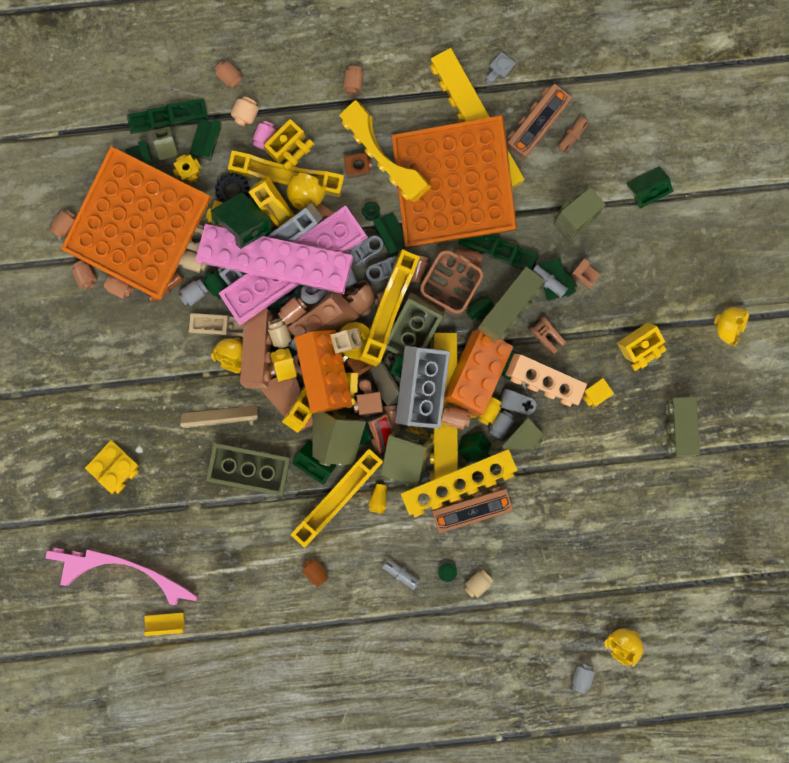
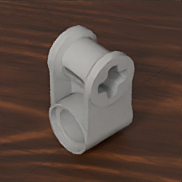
(365, 251)
(384, 269)
(513, 402)

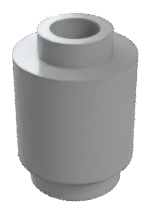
(193, 292)
(501, 425)
(583, 678)

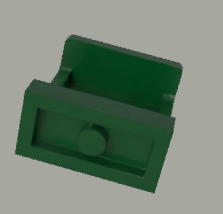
(242, 219)

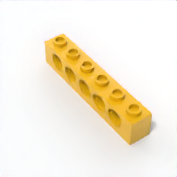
(503, 460)

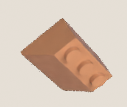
(327, 314)

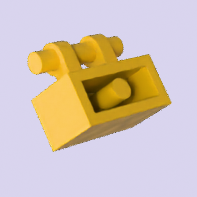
(285, 141)
(642, 345)

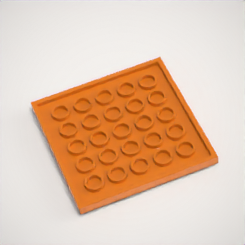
(468, 181)
(136, 223)

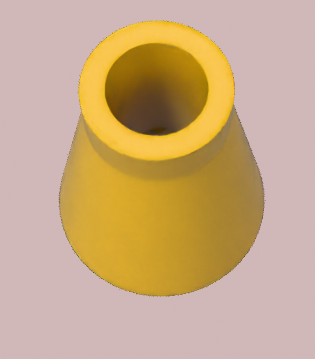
(378, 501)

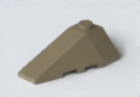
(386, 382)

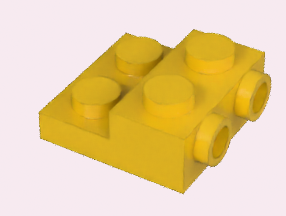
(112, 468)

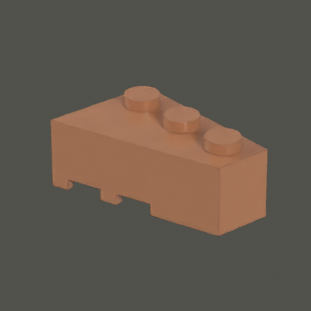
(283, 395)

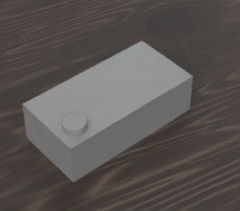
(422, 387)

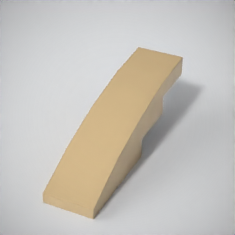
(215, 325)

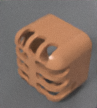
(453, 281)

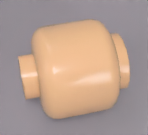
(244, 111)

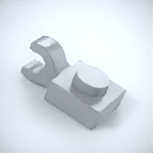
(500, 67)

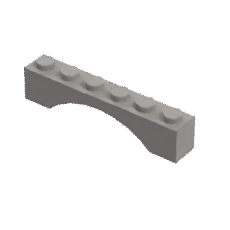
(288, 231)

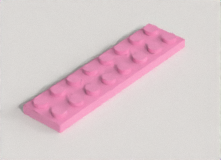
(276, 260)
(255, 293)

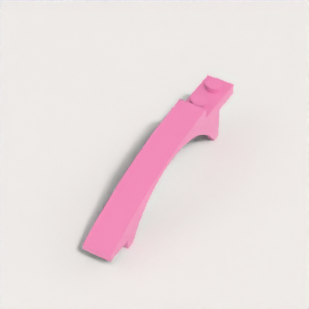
(76, 564)

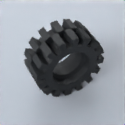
(229, 179)

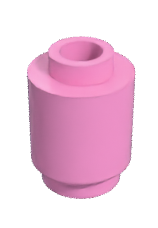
(263, 134)

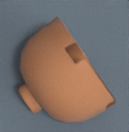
(360, 297)

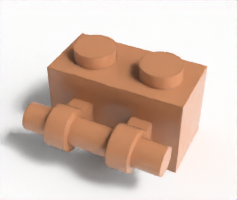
(369, 402)

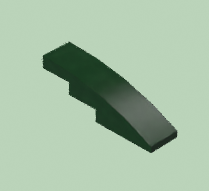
(166, 116)
(501, 251)

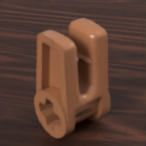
(541, 335)

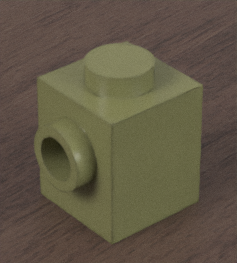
(164, 143)

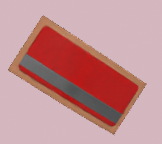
(381, 430)

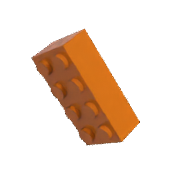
(322, 372)
(477, 373)

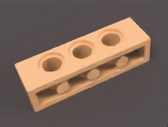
(573, 388)

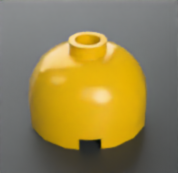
(305, 190)
(731, 324)
(229, 354)
(626, 646)

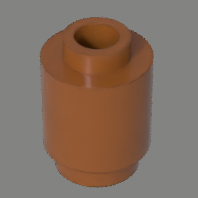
(314, 572)

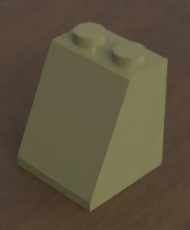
(336, 437)
(406, 457)

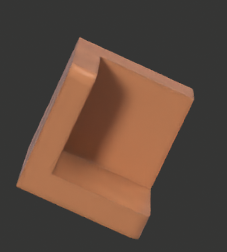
(585, 274)

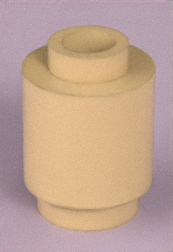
(188, 262)
(279, 333)
(478, 584)

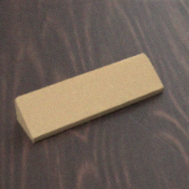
(220, 416)

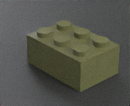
(414, 324)
(682, 427)

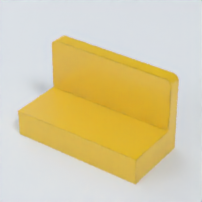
(164, 624)

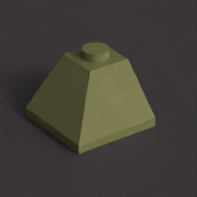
(524, 437)

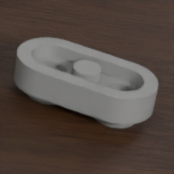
(312, 295)

